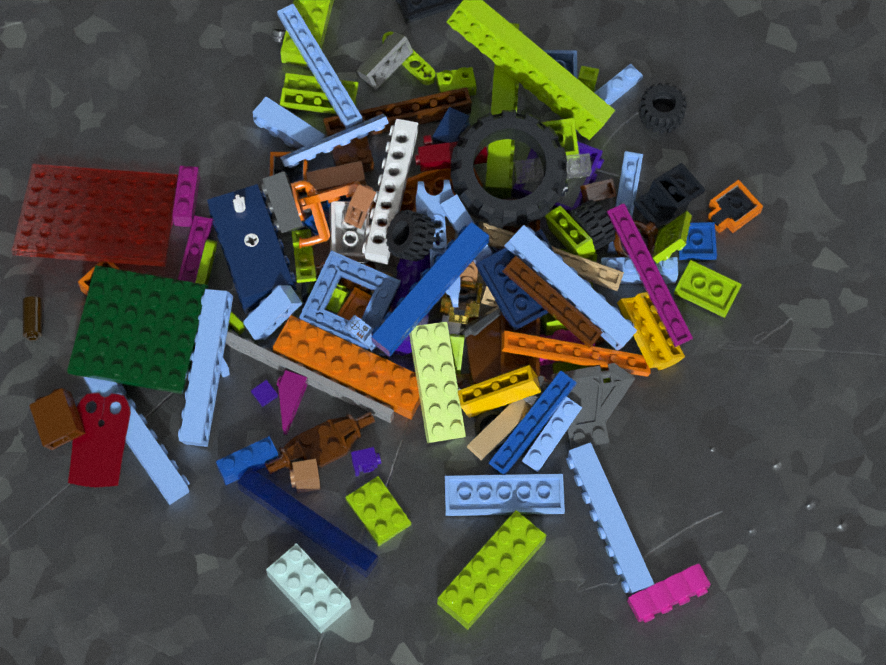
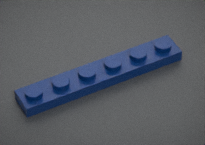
(532, 423)

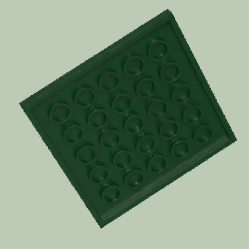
(137, 329)

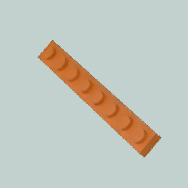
(573, 353)

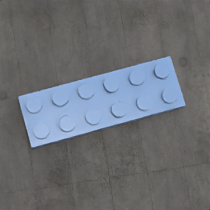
(504, 494)

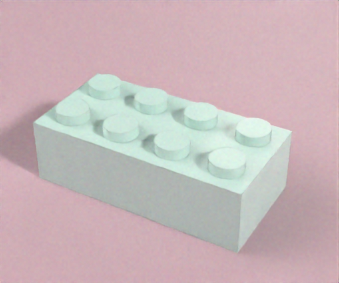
(308, 588)

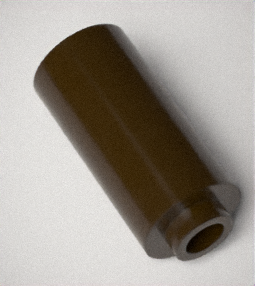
(32, 318)

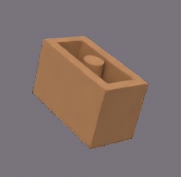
(305, 476)

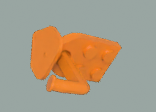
(313, 201)

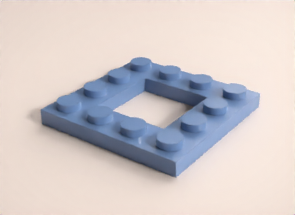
(341, 266)

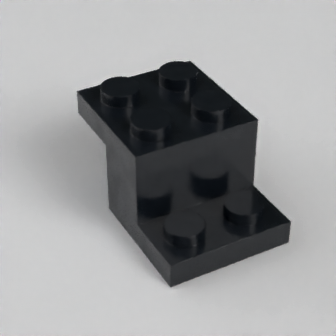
(669, 196)

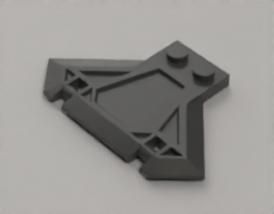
(595, 398)

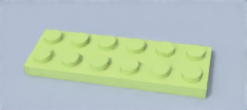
(437, 382)

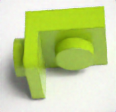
(588, 76)
(338, 298)

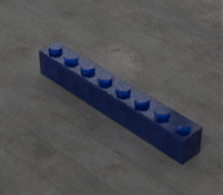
(308, 522)

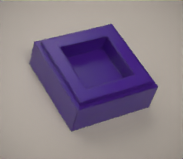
(264, 393)

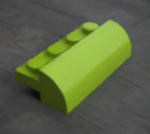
(306, 94)

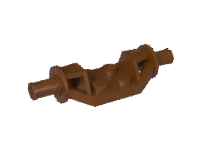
(321, 442)

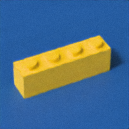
(499, 391)

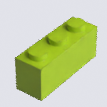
(570, 233)

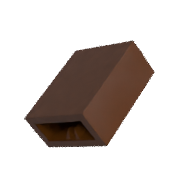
(57, 418)

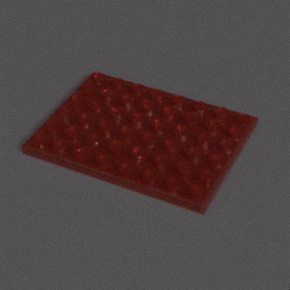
(96, 215)

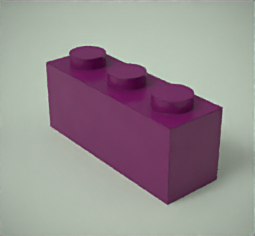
(186, 196)

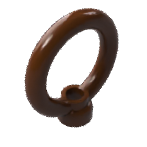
(647, 230)

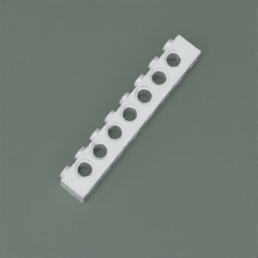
(405, 131)

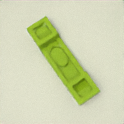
(303, 257)

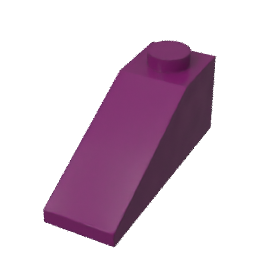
(291, 391)

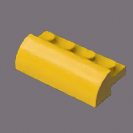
(650, 332)

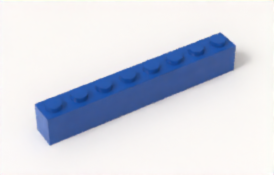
(430, 288)

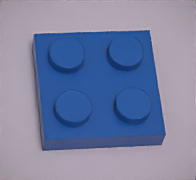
(700, 242)

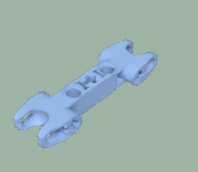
(430, 206)

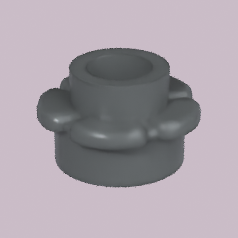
(278, 35)

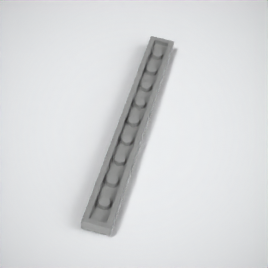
(314, 378)

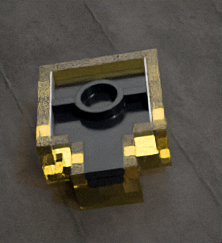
(468, 303)

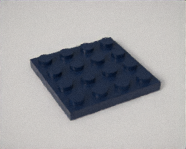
(512, 300)

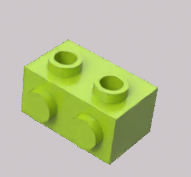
(456, 79)

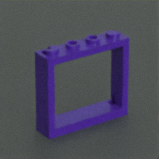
(595, 156)

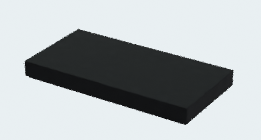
(418, 9)

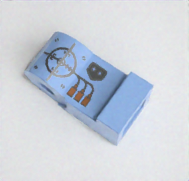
(361, 331)

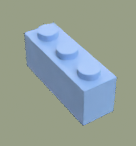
(272, 312)

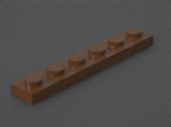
(552, 301)

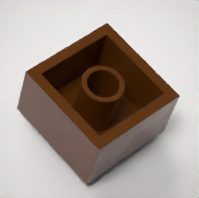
(355, 151)

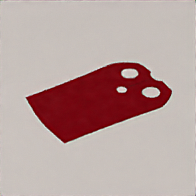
(99, 452)

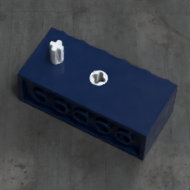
(250, 245)

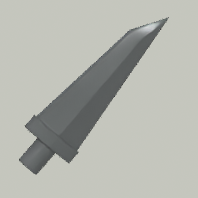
(480, 323)

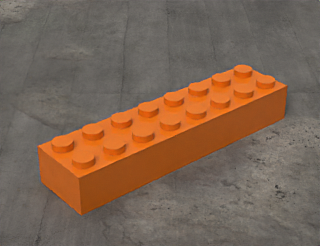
(349, 365)

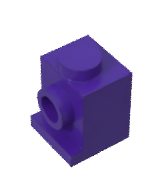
(365, 460)

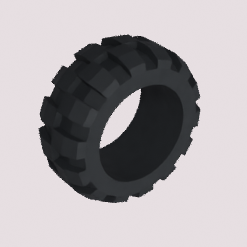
(516, 127)

